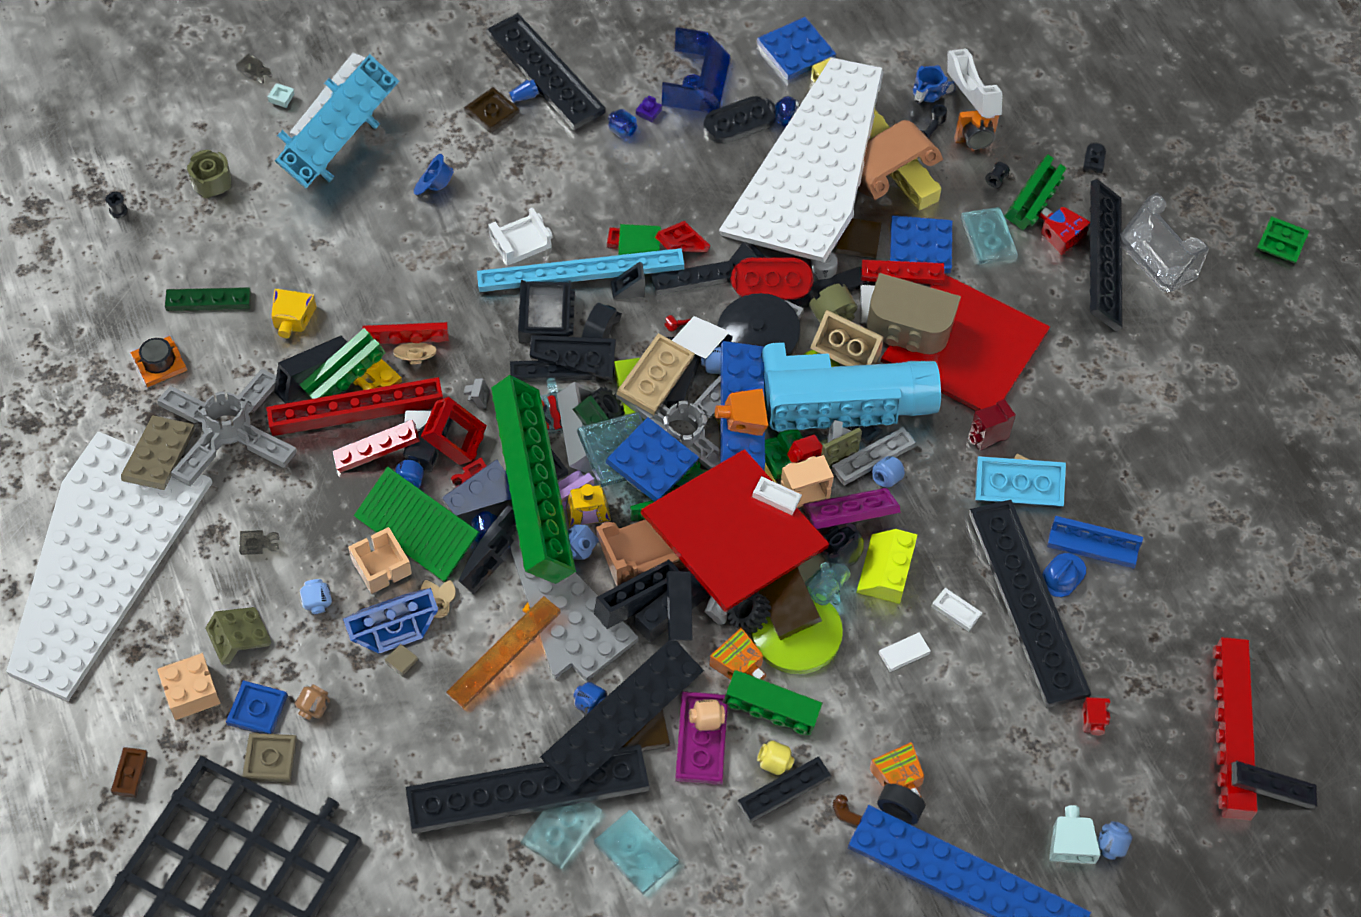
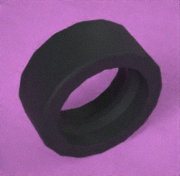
(901, 803)

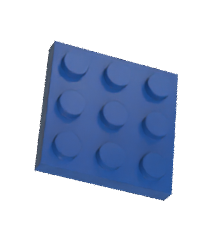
(795, 48)
(921, 240)
(652, 459)

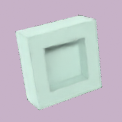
(281, 95)

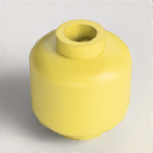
(775, 758)

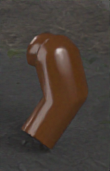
(842, 811)

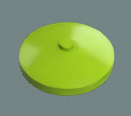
(805, 650)

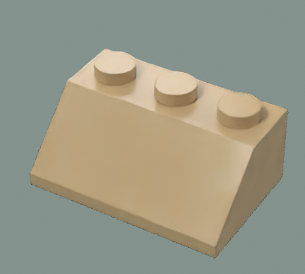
(847, 341)

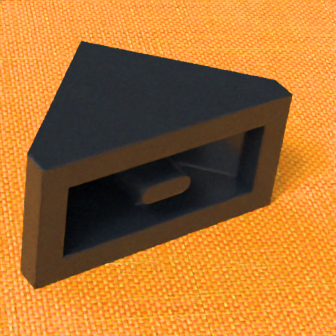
(630, 283)

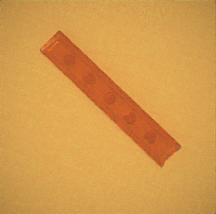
(503, 652)

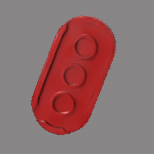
(775, 276)

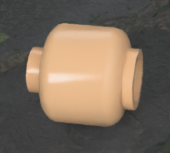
(707, 715)

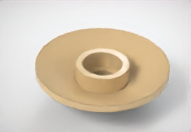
(414, 352)

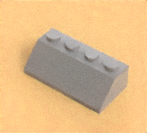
(567, 400)

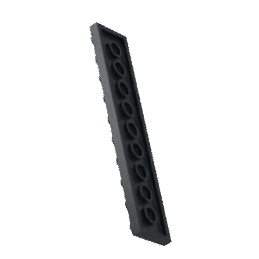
(1029, 604)
(519, 792)

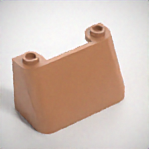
(892, 151)
(633, 549)

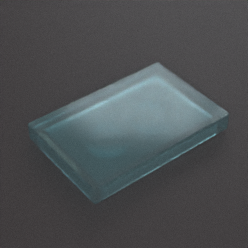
(989, 236)
(560, 831)
(636, 852)

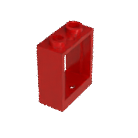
(436, 422)

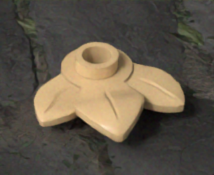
(443, 596)

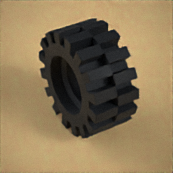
(608, 402)
(755, 618)

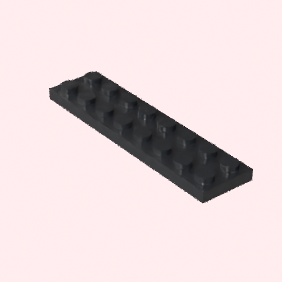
(551, 75)
(1106, 255)
(621, 714)

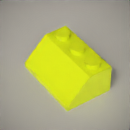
(887, 565)

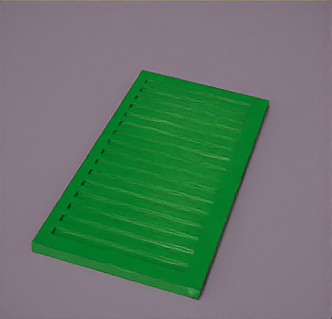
(418, 522)

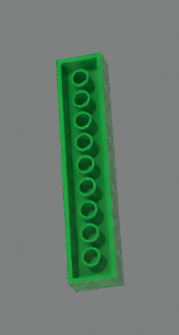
(532, 480)

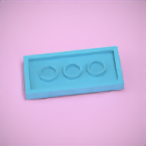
(1020, 481)

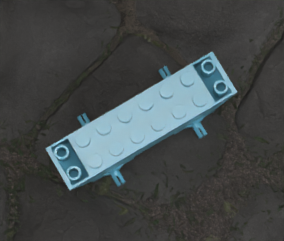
(334, 124)

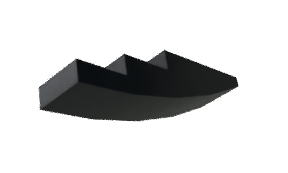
(488, 551)

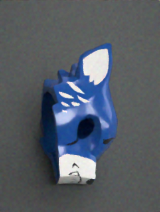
(931, 84)

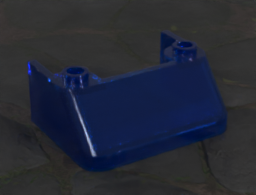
(700, 91)

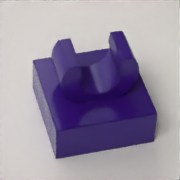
(649, 109)

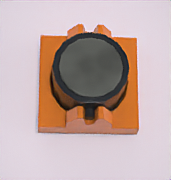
(975, 130)
(156, 360)

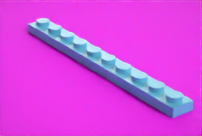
(579, 269)

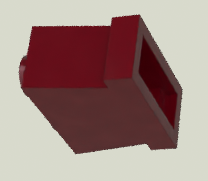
(991, 425)

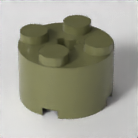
(209, 173)
(835, 299)

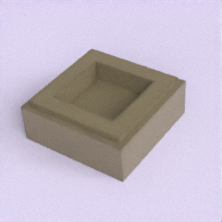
(401, 659)

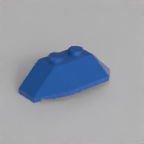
(392, 621)

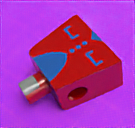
(1063, 228)

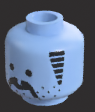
(315, 596)

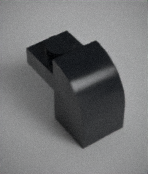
(601, 321)

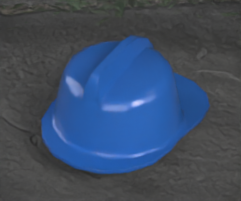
(435, 177)
(1064, 574)

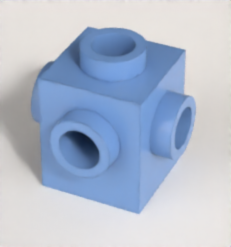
(582, 541)

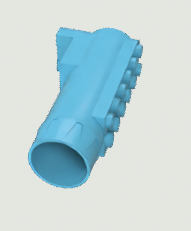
(811, 394)

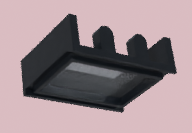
(545, 310)

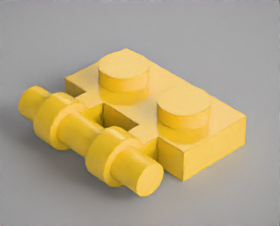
(380, 374)

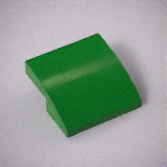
(638, 239)
(1283, 239)
(777, 449)

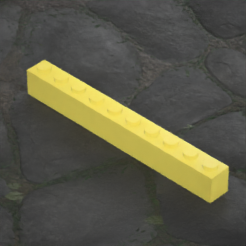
(912, 177)

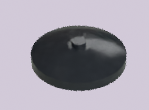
(761, 321)

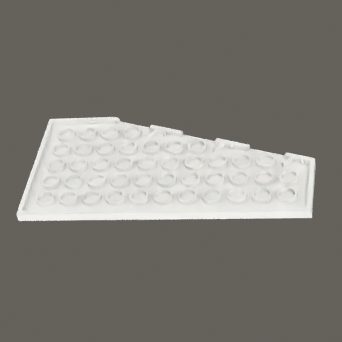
(813, 171)
(94, 564)

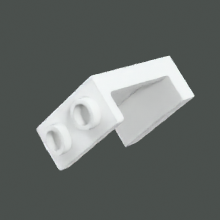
(521, 238)

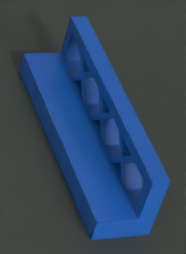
(1093, 544)

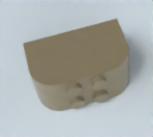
(911, 314)

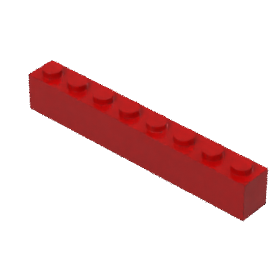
(353, 406)
(1235, 724)

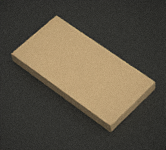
(655, 374)

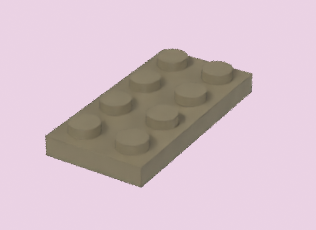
(157, 452)

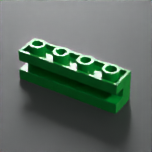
(1035, 192)
(344, 366)
(772, 703)

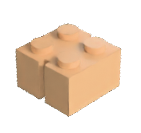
(809, 478)
(382, 564)
(188, 686)

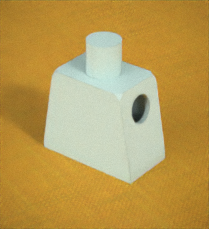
(1074, 838)

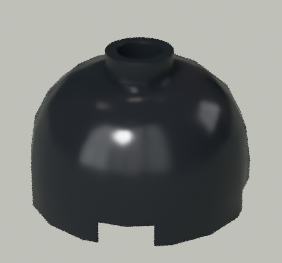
(844, 545)

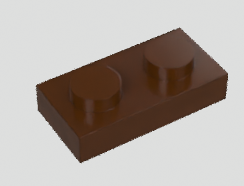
(129, 772)

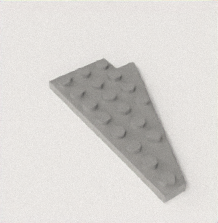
(576, 634)

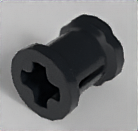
(997, 174)
(115, 202)

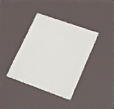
(700, 337)

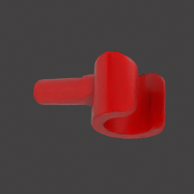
(672, 324)

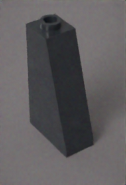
(299, 367)
(682, 388)

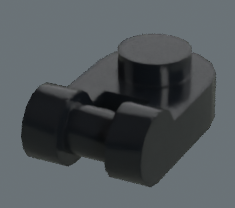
(1094, 158)

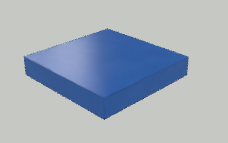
(257, 708)

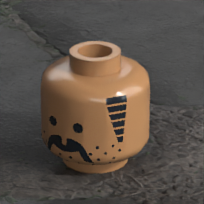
(312, 702)

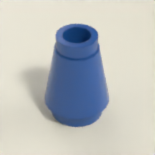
(524, 91)

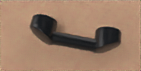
(938, 116)

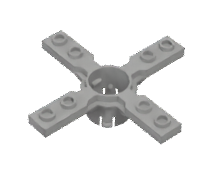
(207, 412)
(696, 414)

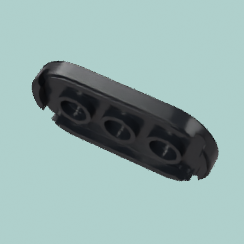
(739, 119)

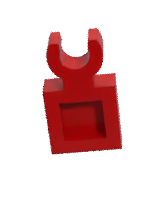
(469, 470)

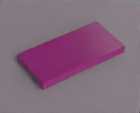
(851, 508)
(700, 752)

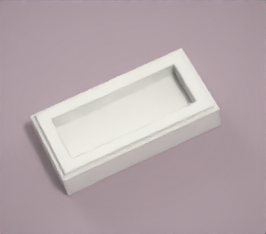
(776, 495)
(956, 609)
(904, 652)

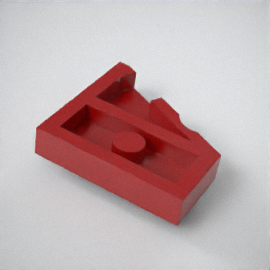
(682, 236)

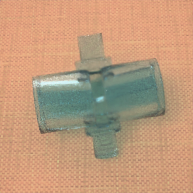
(828, 582)

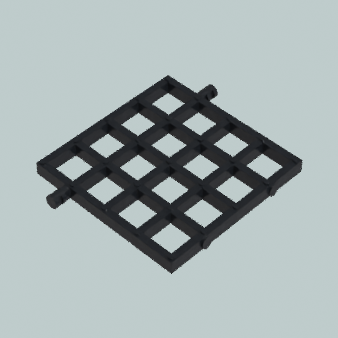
(253, 840)

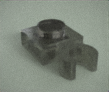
(253, 67)
(254, 542)

